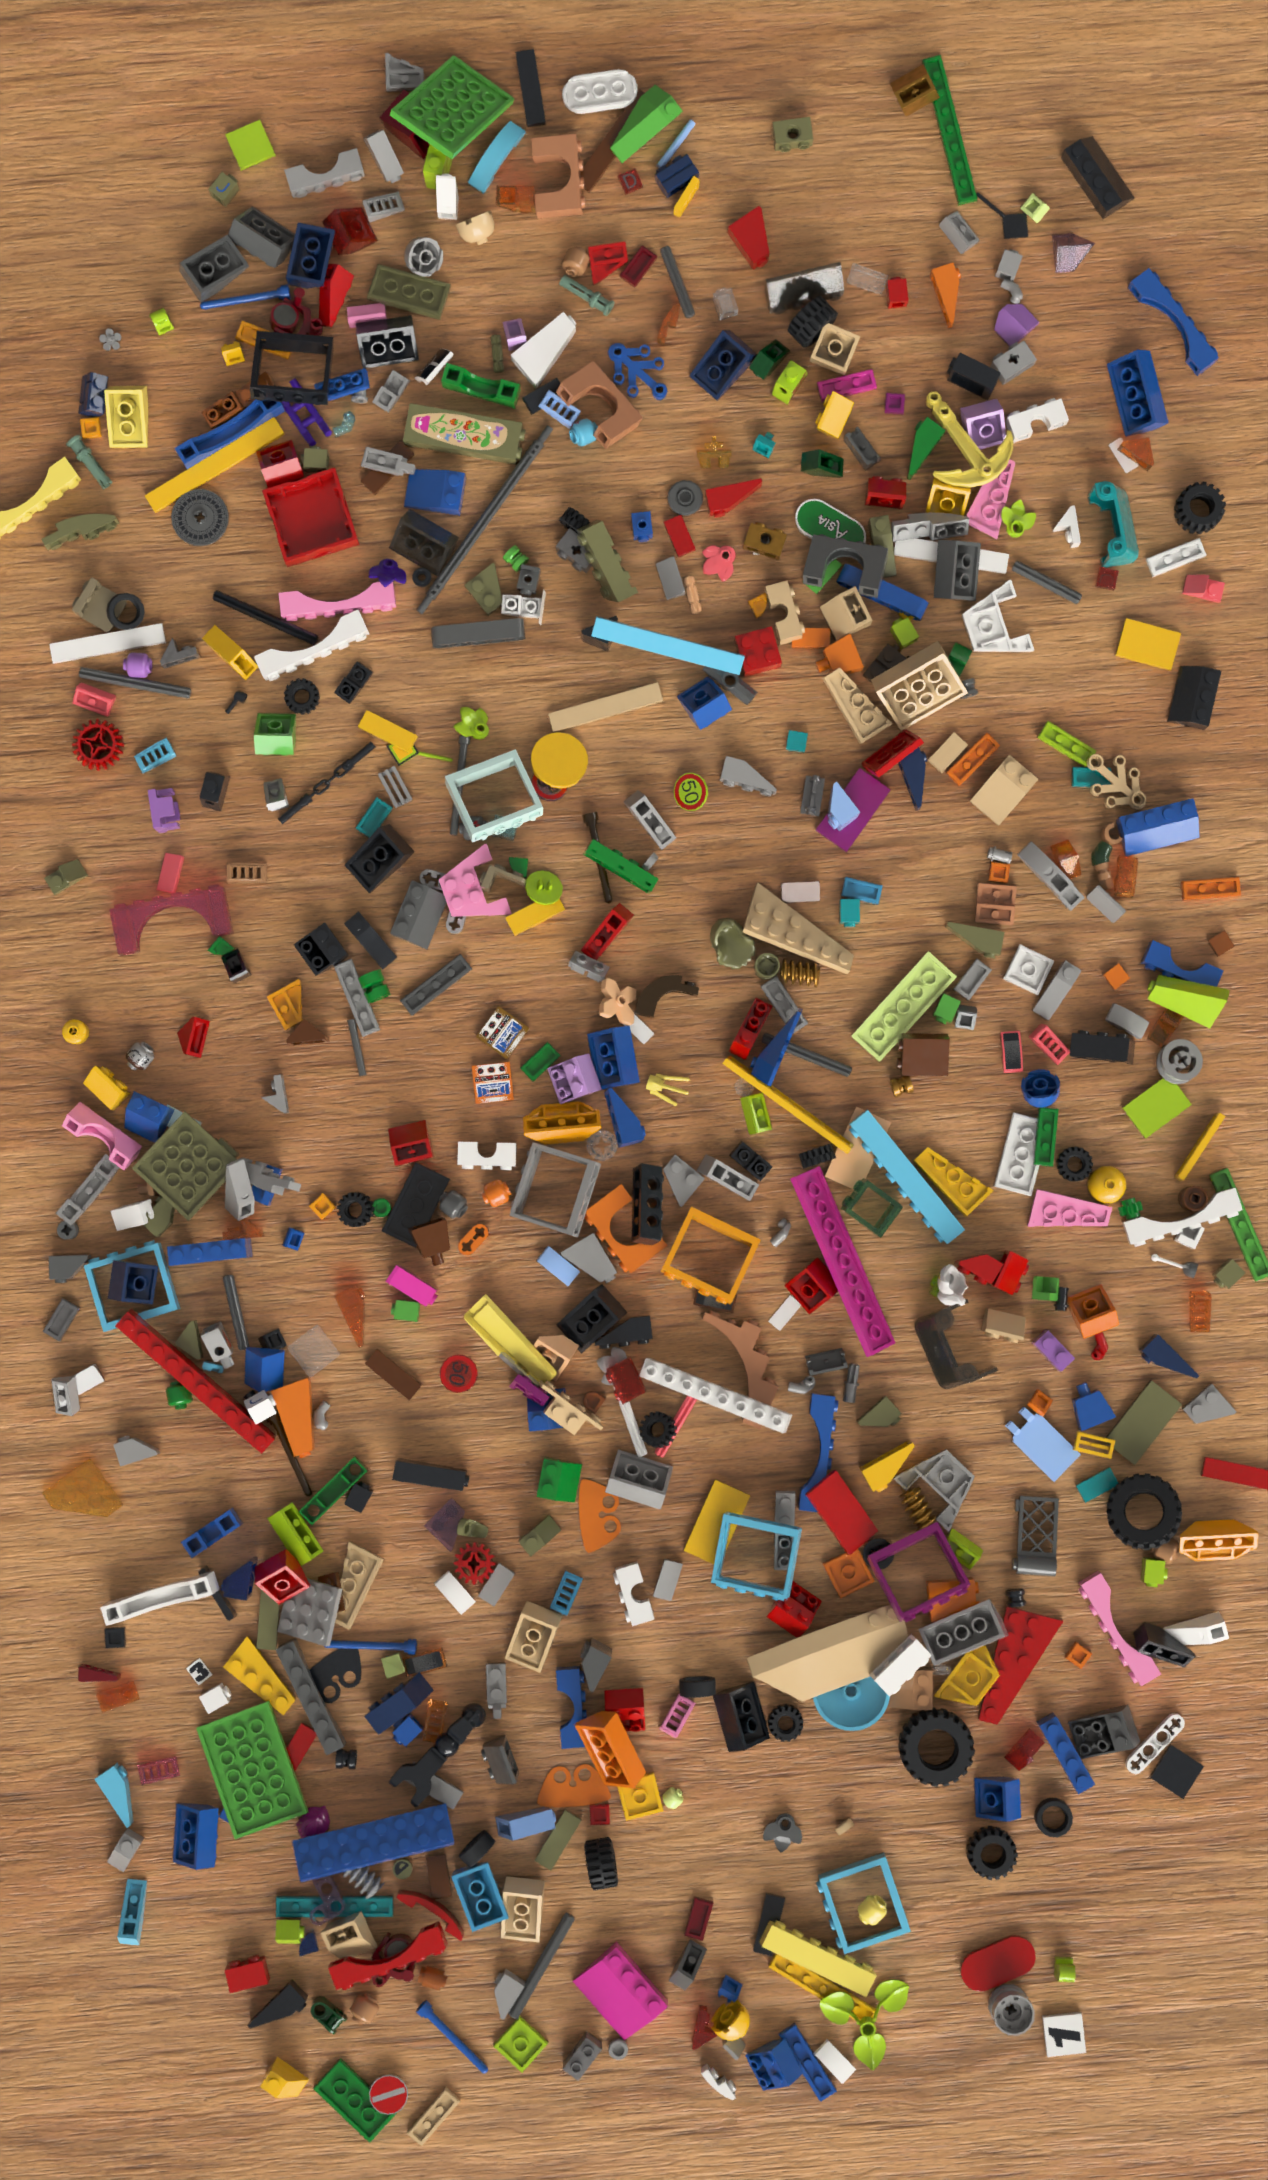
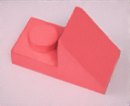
(1203, 587)

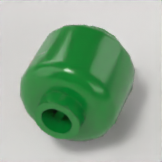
(178, 1395)

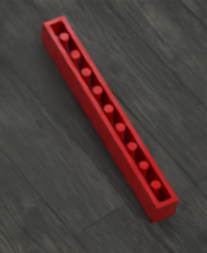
(195, 1380)

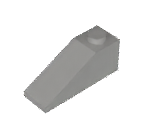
(649, 819)
(1056, 990)
(727, 1177)

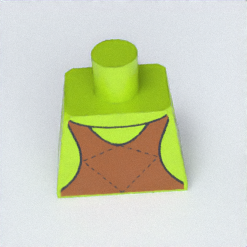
(790, 380)

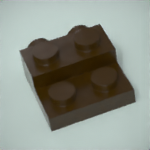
(885, 660)

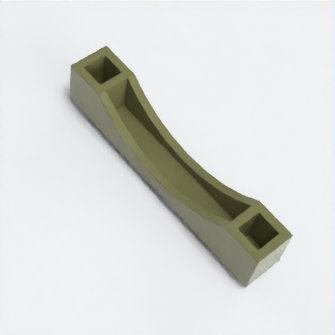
(165, 1211)

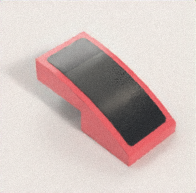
(1011, 1052)

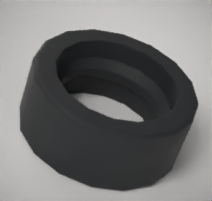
(139, 607)
(697, 1686)
(1042, 1806)
(477, 1848)

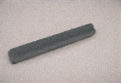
(677, 282)
(1046, 582)
(236, 1312)

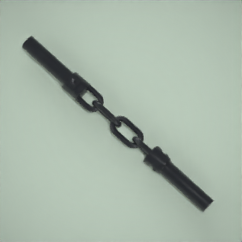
(347, 765)

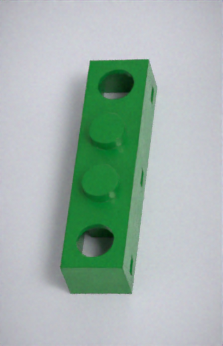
(624, 868)
(333, 1490)

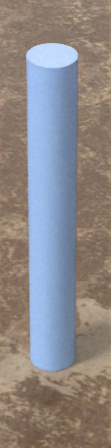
(677, 142)

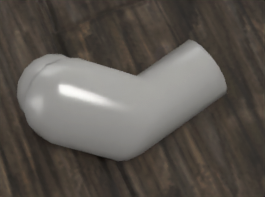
(1015, 290)
(782, 1234)
(803, 1387)

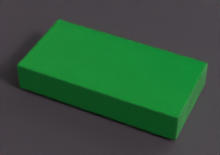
(540, 1061)

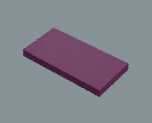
(867, 796)

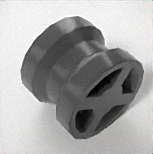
(969, 685)
(71, 1230)

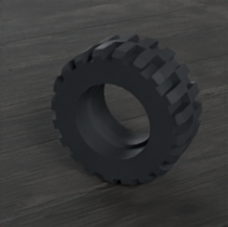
(1144, 1485)
(948, 1770)

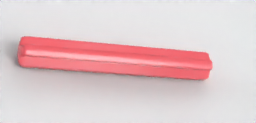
(679, 1420)

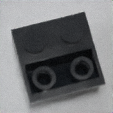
(321, 949)

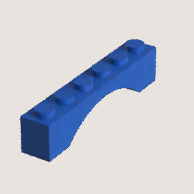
(1150, 291)
(203, 446)
(822, 1410)

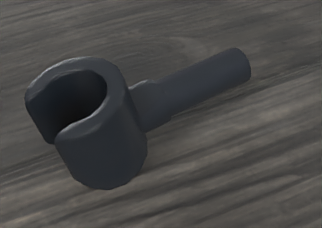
(239, 696)

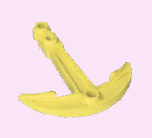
(974, 456)

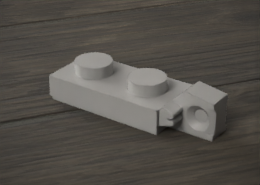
(386, 462)
(496, 1688)

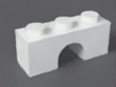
(1051, 413)
(504, 1156)
(637, 1610)

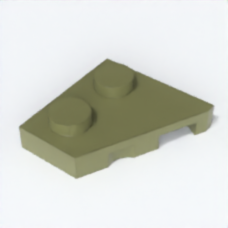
(486, 589)

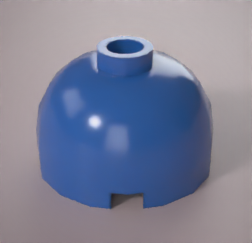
(1040, 1088)

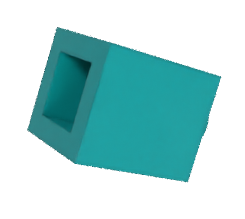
(849, 912)

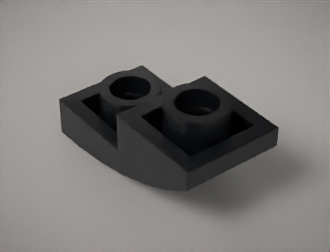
(534, 398)
(353, 682)
(750, 1160)

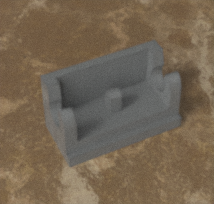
(861, 448)
(826, 1361)

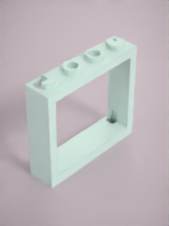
(482, 770)

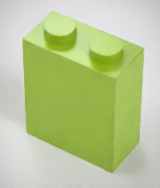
(435, 164)

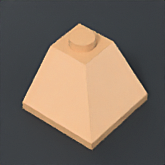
(557, 1351)

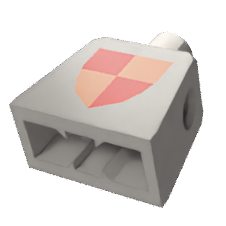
(214, 1337)

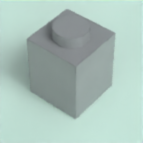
(1009, 265)

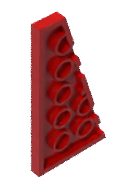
(1016, 1658)

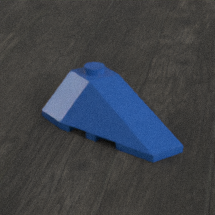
(770, 1057)

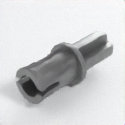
(851, 1383)

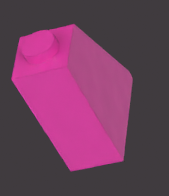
(412, 1286)

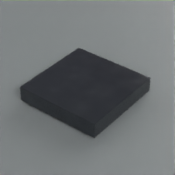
(1176, 1771)

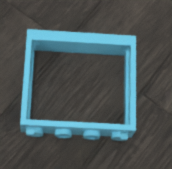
(131, 1252)
(761, 1524)
(850, 1869)

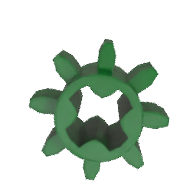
(1130, 1208)

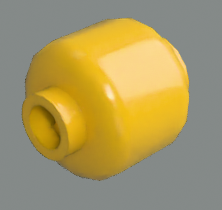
(81, 1034)

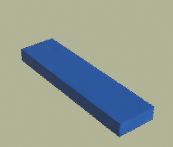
(808, 2062)

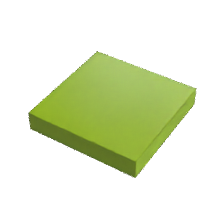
(250, 145)
(520, 2044)

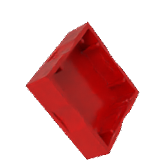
(311, 517)

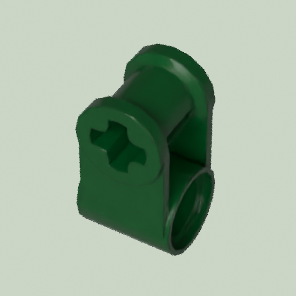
(330, 2017)

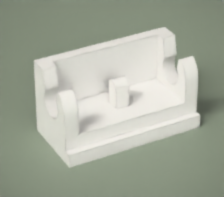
(132, 1214)

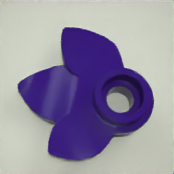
(387, 572)

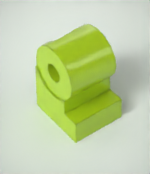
(160, 320)
(1064, 1969)

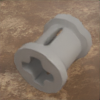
(359, 397)

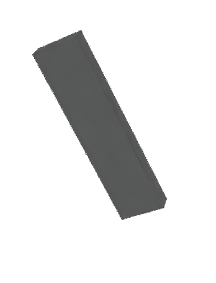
(436, 985)

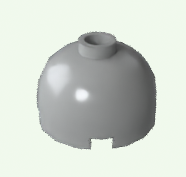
(423, 256)

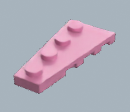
(988, 504)
(1061, 1210)

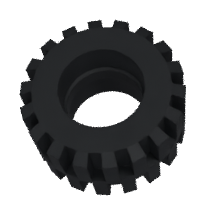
(810, 320)
(1210, 497)
(601, 1863)
(996, 1868)

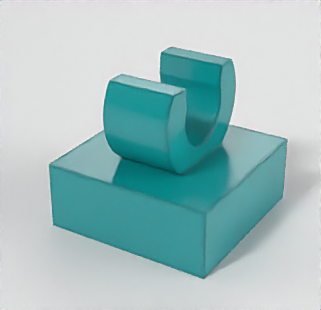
(764, 444)

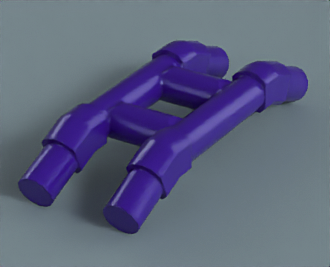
(301, 425)

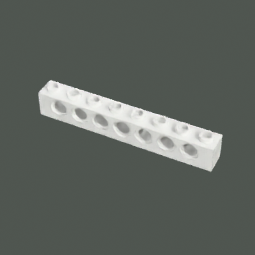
(715, 1395)

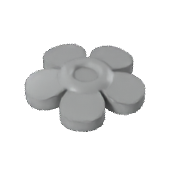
(110, 340)

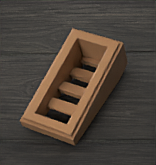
(263, 872)

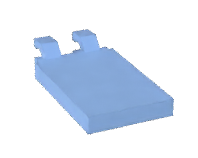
(1043, 1444)

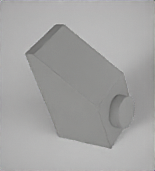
(133, 1450)
(125, 1849)
(507, 1990)

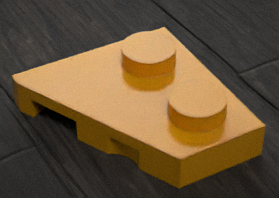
(288, 1004)

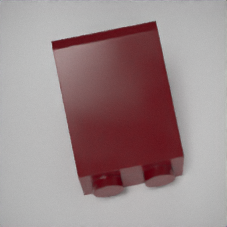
(401, 132)

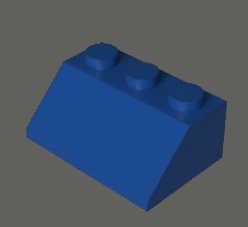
(614, 1057)
(195, 1835)

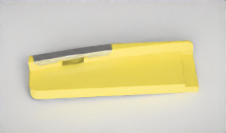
(508, 1341)

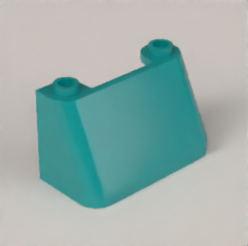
(1124, 547)

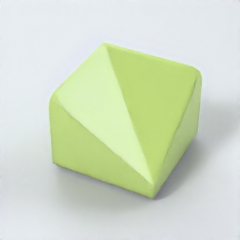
(1035, 208)
(393, 1665)

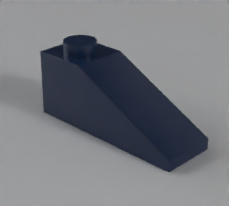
(913, 772)
(1161, 1354)

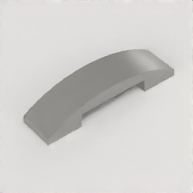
(88, 1191)

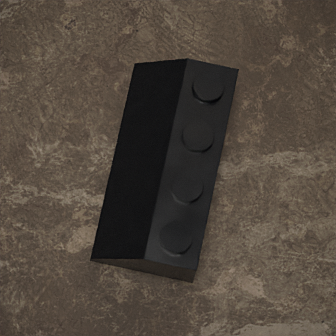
(1096, 176)

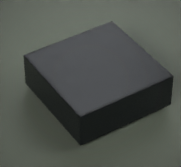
(115, 1637)

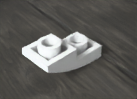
(521, 606)
(454, 1592)
(834, 2061)
(722, 2085)

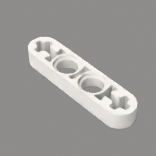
(1157, 1745)

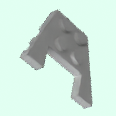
(946, 1477)

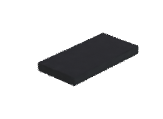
(415, 1203)

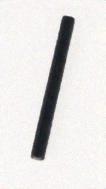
(265, 617)

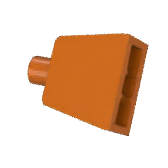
(841, 655)

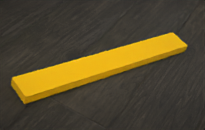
(214, 464)
(789, 1105)

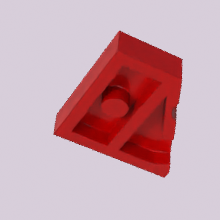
(606, 259)

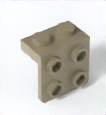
(93, 604)
(488, 878)

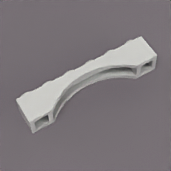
(275, 662)
(1220, 1204)
(159, 1597)

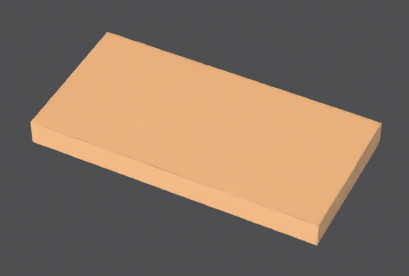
(857, 1163)

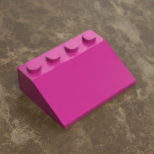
(621, 1991)

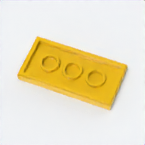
(706, 1531)

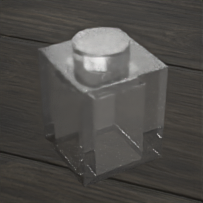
(725, 303)

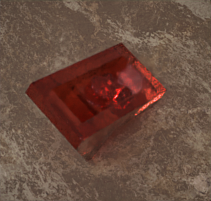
(1024, 1750)
(702, 2033)

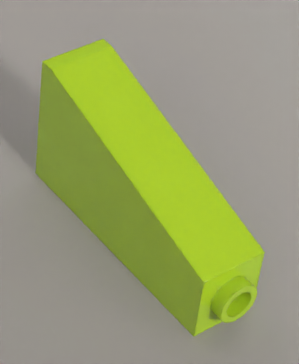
(1190, 999)

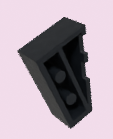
(1102, 1047)

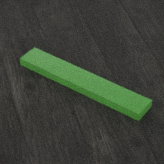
(1243, 1229)

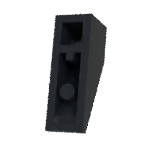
(370, 940)
(1161, 1645)
(283, 2004)

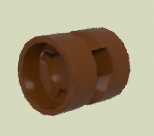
(1193, 1198)

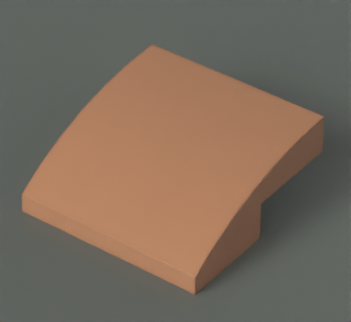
(995, 903)

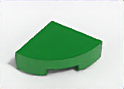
(519, 865)
(220, 947)

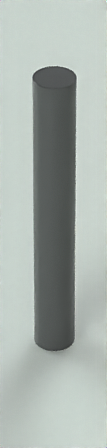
(356, 1047)

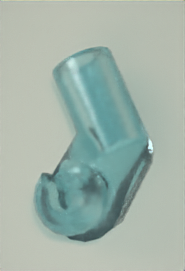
(347, 424)

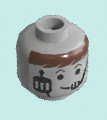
(140, 1056)

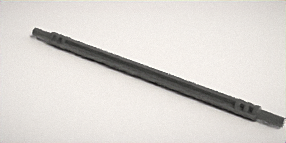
(484, 520)

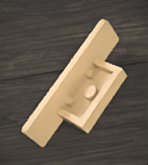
(566, 1413)

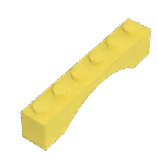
(59, 479)

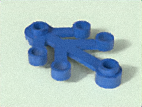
(635, 368)

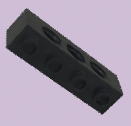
(641, 1212)

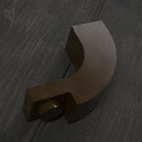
(655, 990)

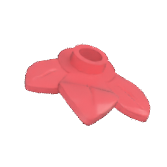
(716, 562)

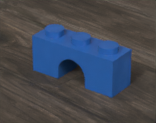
(212, 1532)

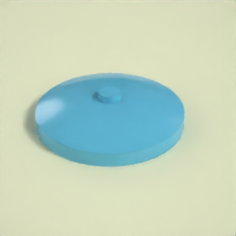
(853, 1705)

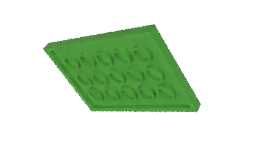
(452, 107)
(252, 1770)

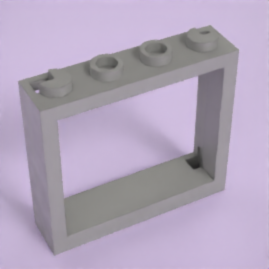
(583, 1197)

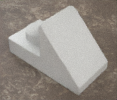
(1070, 523)

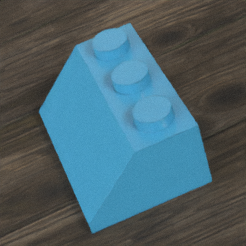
(479, 1895)

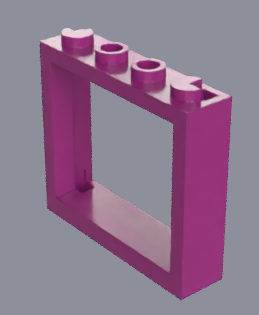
(933, 1529)

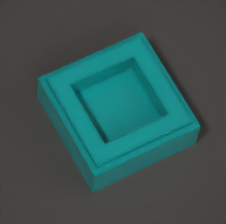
(796, 741)

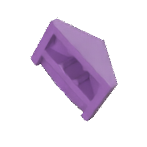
(1014, 323)

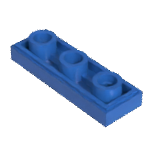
(346, 384)

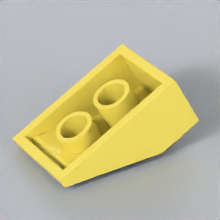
(127, 416)

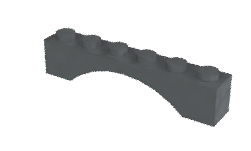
(309, 1696)

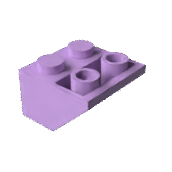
(574, 1078)

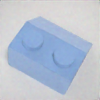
(841, 808)

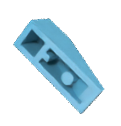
(116, 1788)
(132, 1912)

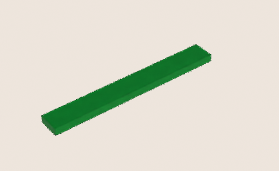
(950, 133)

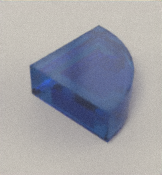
(308, 1944)

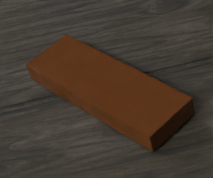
(377, 480)
(393, 1374)

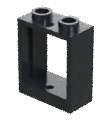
(973, 376)

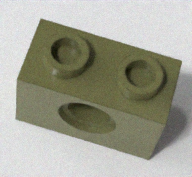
(800, 127)

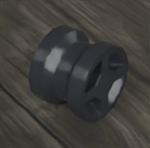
(1015, 1597)

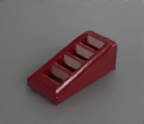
(90, 1673)

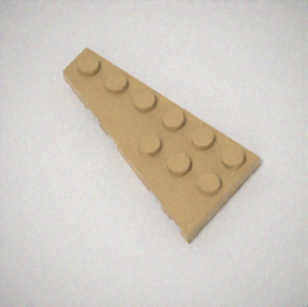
(784, 927)

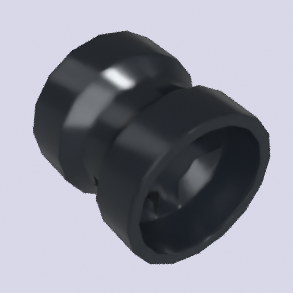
(346, 1759)

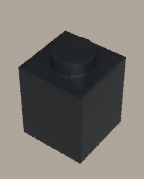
(359, 1496)

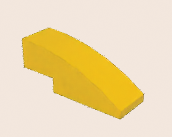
(532, 916)

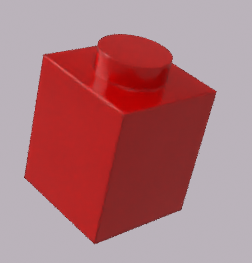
(897, 292)

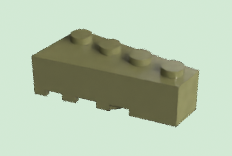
(605, 562)

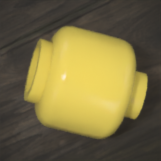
(872, 1909)

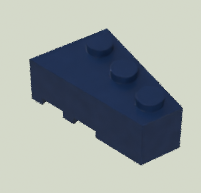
(399, 1703)

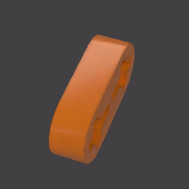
(476, 1243)

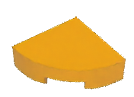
(758, 605)

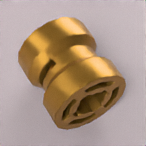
(898, 1089)

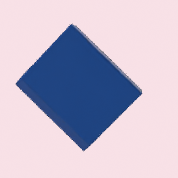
(293, 1239)

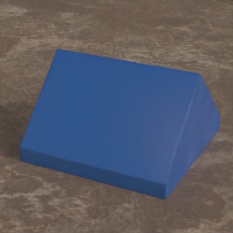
(264, 1368)

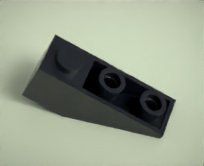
(631, 1330)

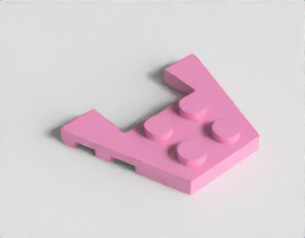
(464, 890)

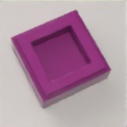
(894, 403)

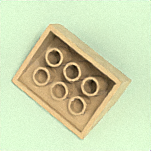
(919, 686)

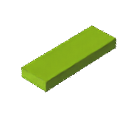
(1066, 743)

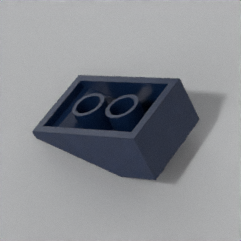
(723, 364)

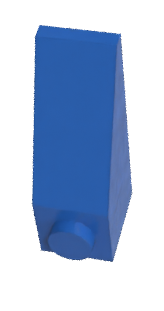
(625, 1123)

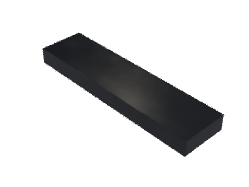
(530, 88)

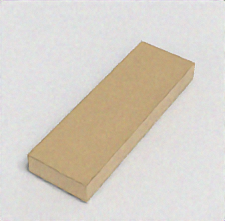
(433, 2116)

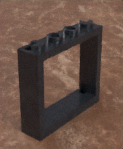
(291, 343)

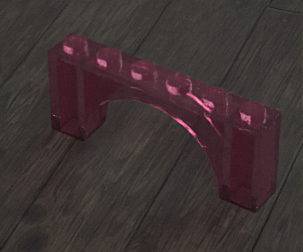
(131, 919)

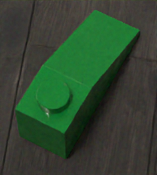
(925, 439)

